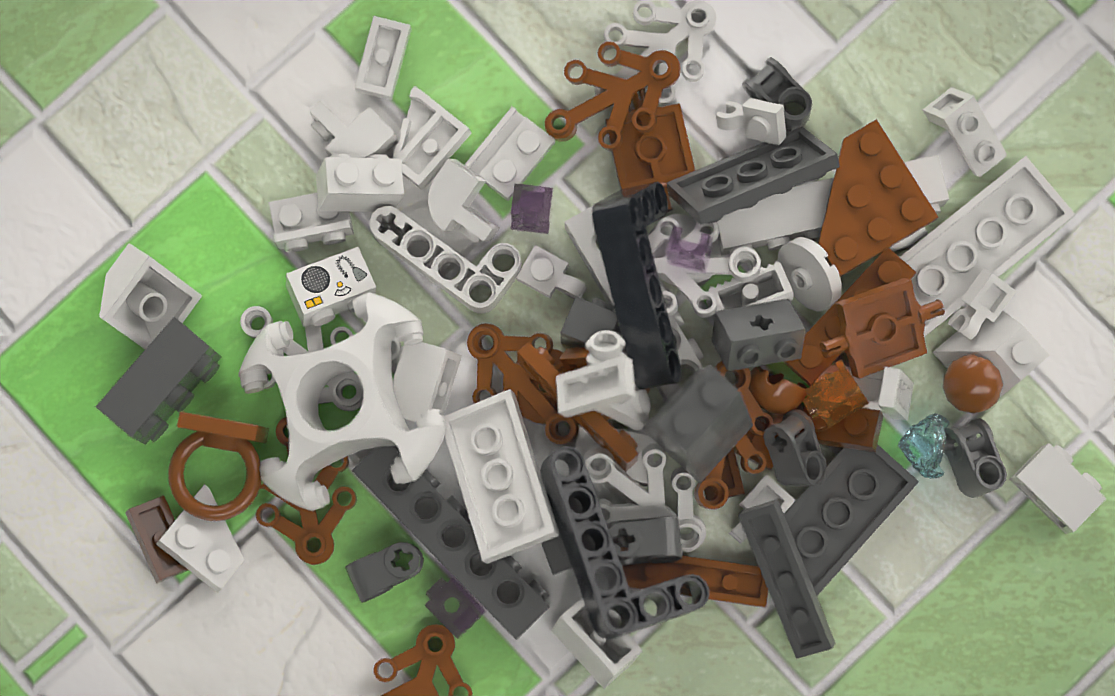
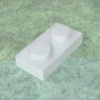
(382, 58)

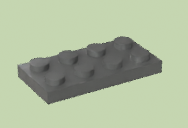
(752, 176)
(845, 510)

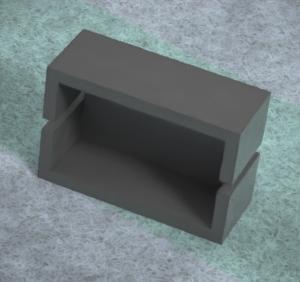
(160, 382)

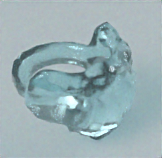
(925, 445)

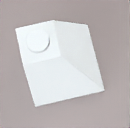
(144, 296)
(1003, 343)

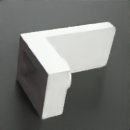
(968, 128)

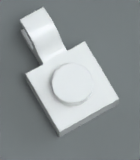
(761, 120)
(547, 273)
(985, 300)
(763, 492)

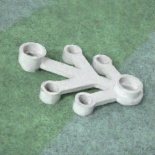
(659, 41)
(716, 266)
(314, 343)
(651, 502)

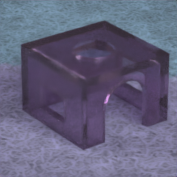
(689, 254)

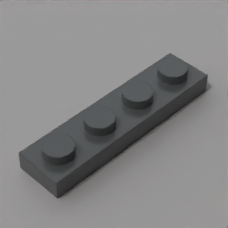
(787, 579)

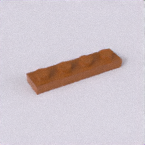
(884, 270)
(541, 368)
(725, 580)

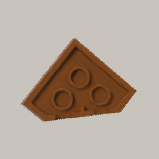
(870, 201)

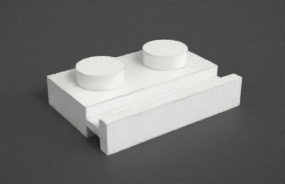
(510, 153)

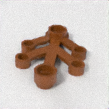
(618, 93)
(515, 376)
(744, 446)
(309, 519)
(422, 684)

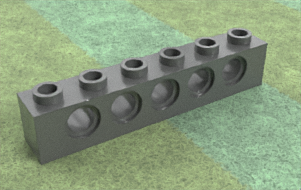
(514, 617)

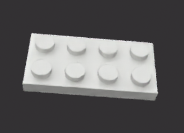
(499, 477)

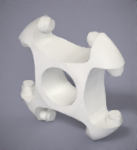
(379, 418)

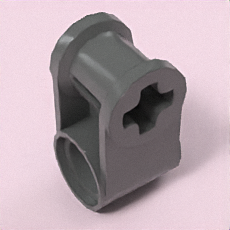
(778, 87)
(795, 454)
(974, 457)
(650, 541)
(378, 571)

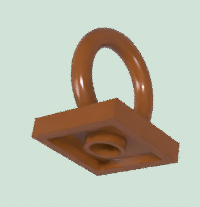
(221, 435)

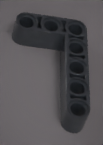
(634, 281)
(605, 558)

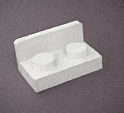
(300, 222)

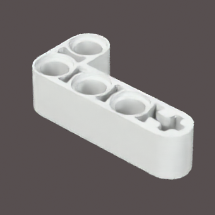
(441, 254)

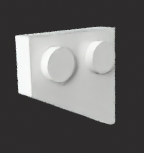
(427, 138)
(203, 545)

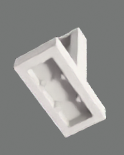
(607, 389)
(885, 391)

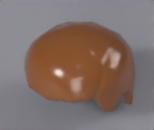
(972, 384)
(775, 392)

